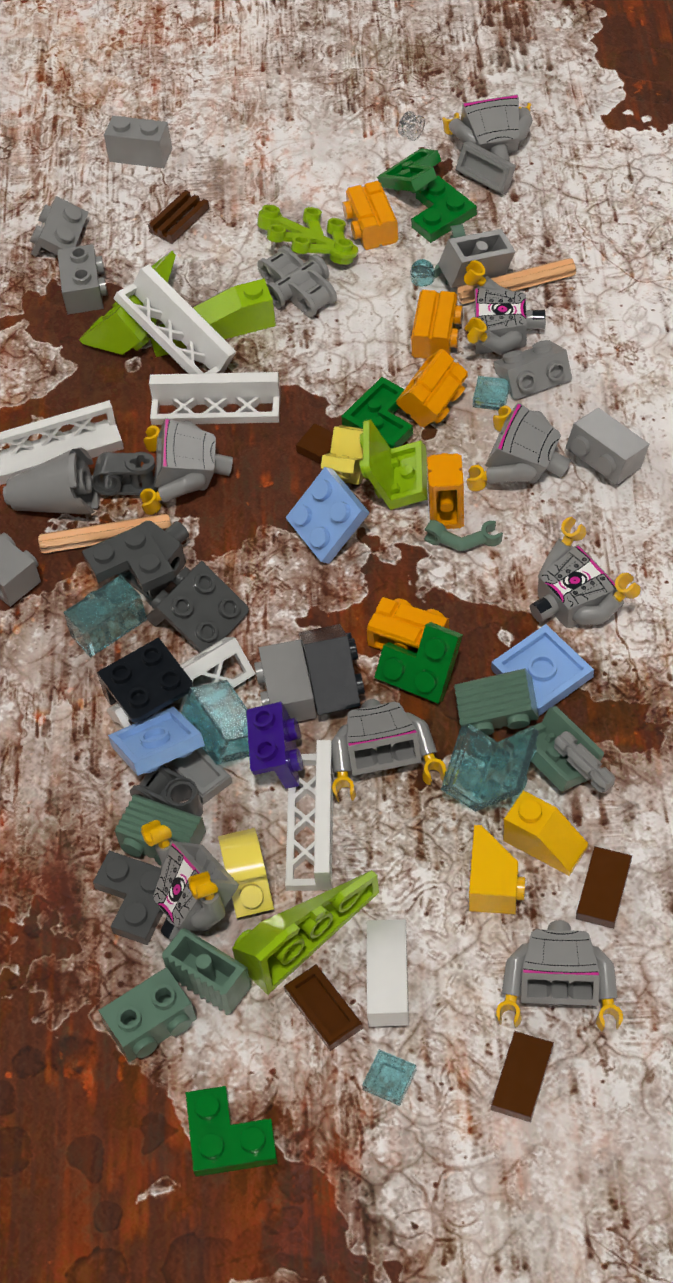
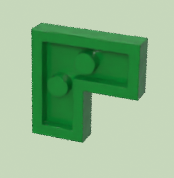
(412, 172)
(445, 209)
(379, 405)
(425, 671)
(223, 1146)

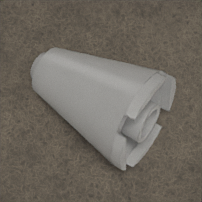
(55, 486)

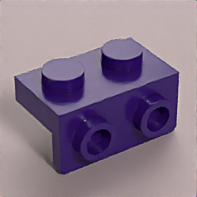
(273, 743)

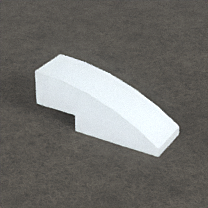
(387, 973)

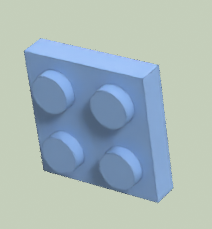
(327, 515)
(550, 662)
(156, 741)

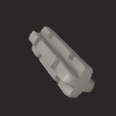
(584, 762)

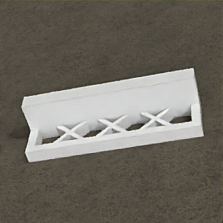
(180, 323)
(216, 392)
(91, 436)
(197, 666)
(323, 825)

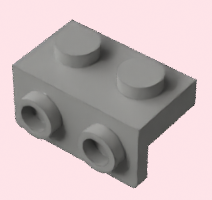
(60, 226)
(534, 368)

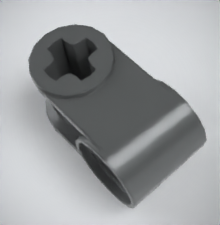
(123, 473)
(170, 789)

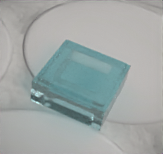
(490, 393)
(389, 1077)

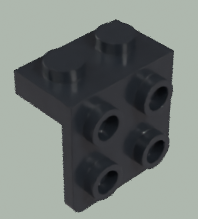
(144, 681)

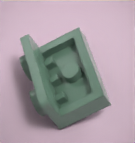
(549, 760)

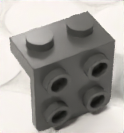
(199, 607)

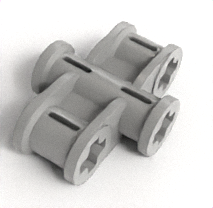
(300, 282)

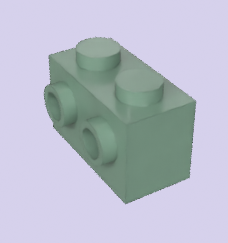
(148, 1015)

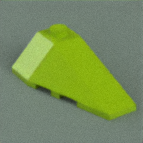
(234, 312)
(117, 329)
(291, 937)

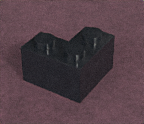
(330, 668)

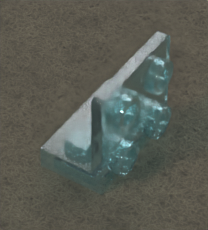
(488, 770)

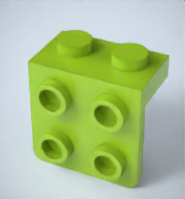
(396, 473)

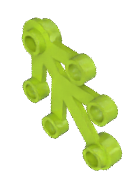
(340, 249)

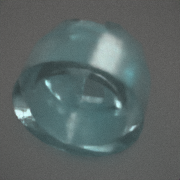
(422, 273)

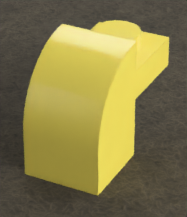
(345, 454)
(246, 865)

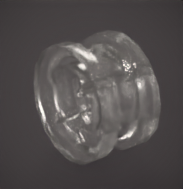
(411, 125)

